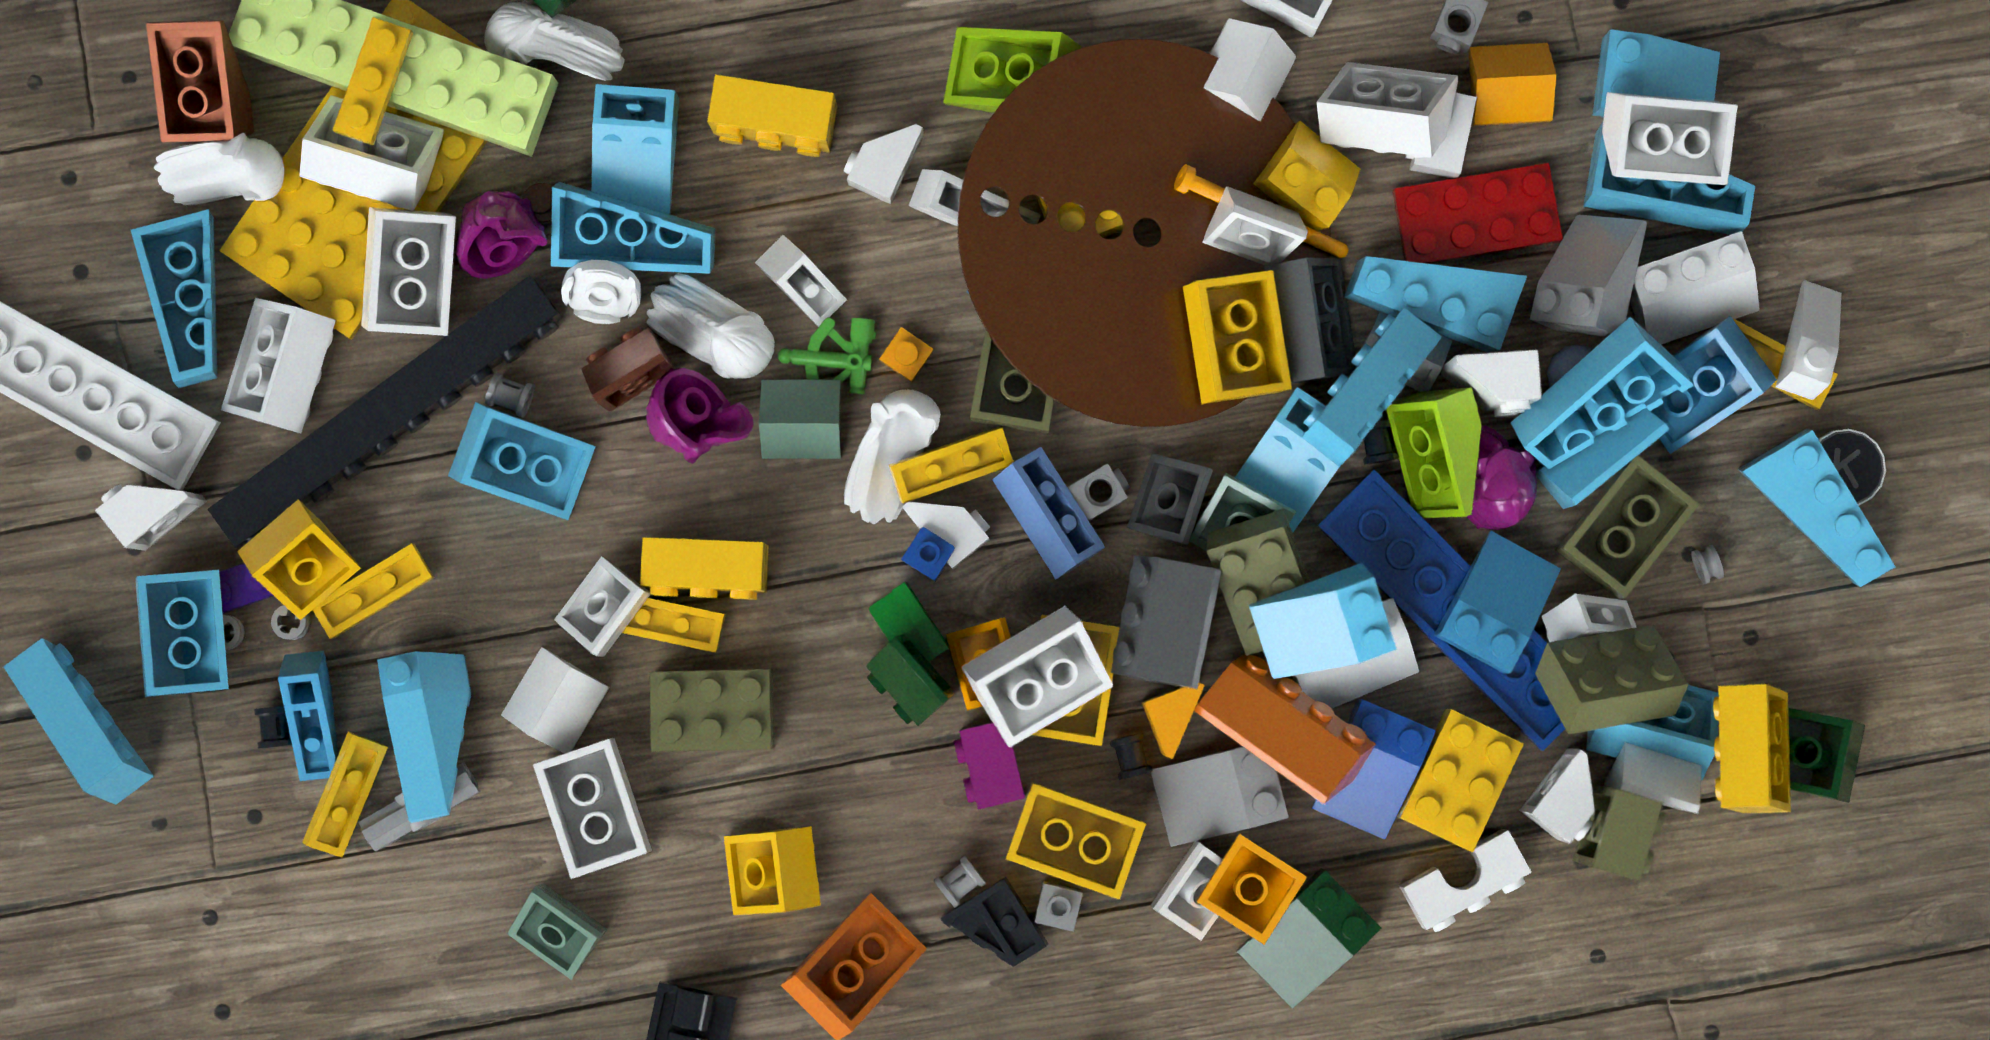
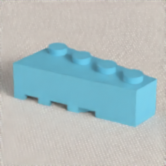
(1687, 204)
(617, 231)
(180, 282)
(1450, 300)
(1371, 387)
(1599, 394)
(1816, 500)
(77, 722)

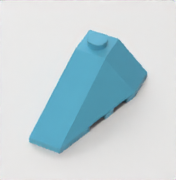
(426, 715)

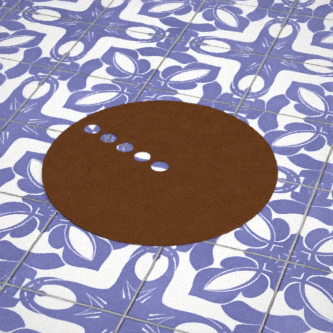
(1092, 314)

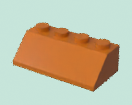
(1286, 727)

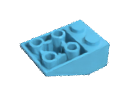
(634, 144)
(1285, 463)

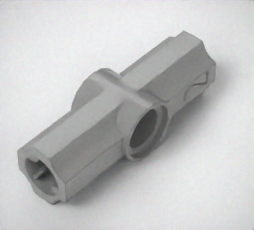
(392, 821)

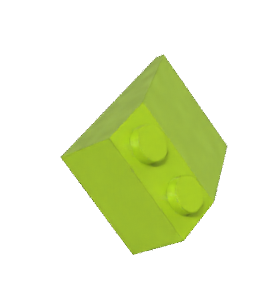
(995, 61)
(1438, 449)

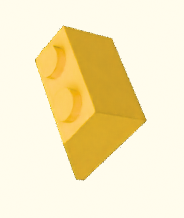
(1309, 177)
(298, 560)
(772, 871)

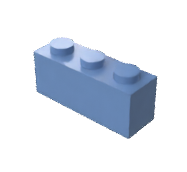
(1048, 513)

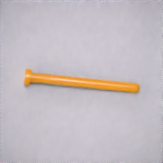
(1188, 180)

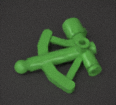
(854, 361)

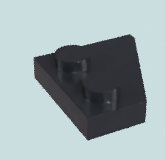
(999, 923)

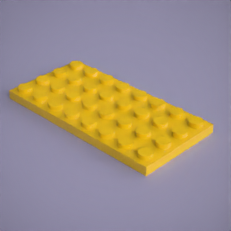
(315, 235)

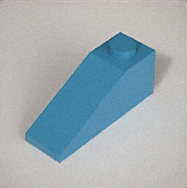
(309, 713)

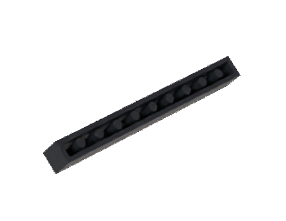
(389, 411)

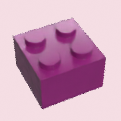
(991, 766)

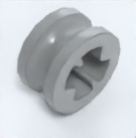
(1707, 564)
(238, 632)
(295, 633)

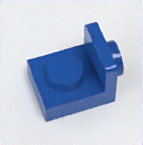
(928, 554)

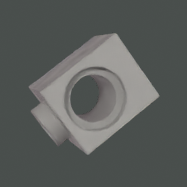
(1451, 41)
(1114, 479)
(1058, 906)

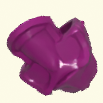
(497, 234)
(693, 414)
(1503, 483)

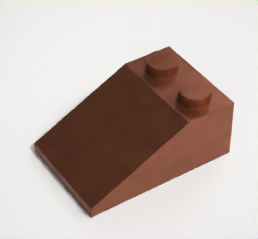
(198, 82)
(627, 369)

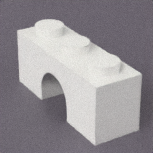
(1497, 868)

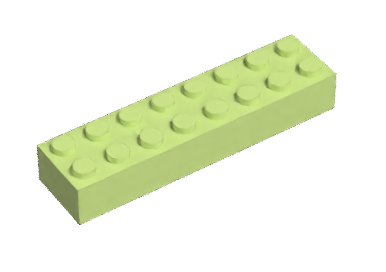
(436, 81)

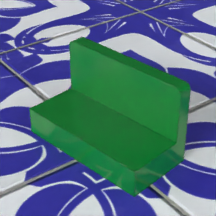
(904, 614)

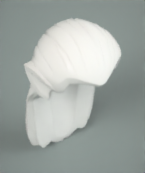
(528, 33)
(221, 170)
(711, 327)
(897, 430)

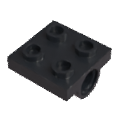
(690, 1014)

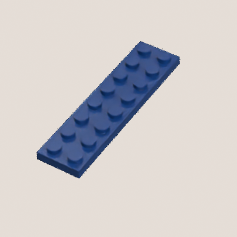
(1422, 577)

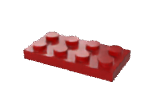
(1477, 214)

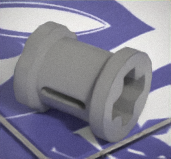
(509, 394)
(959, 881)

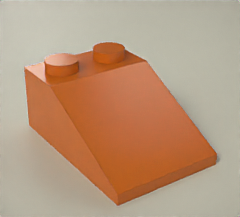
(854, 967)

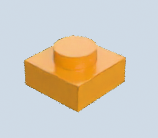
(906, 354)

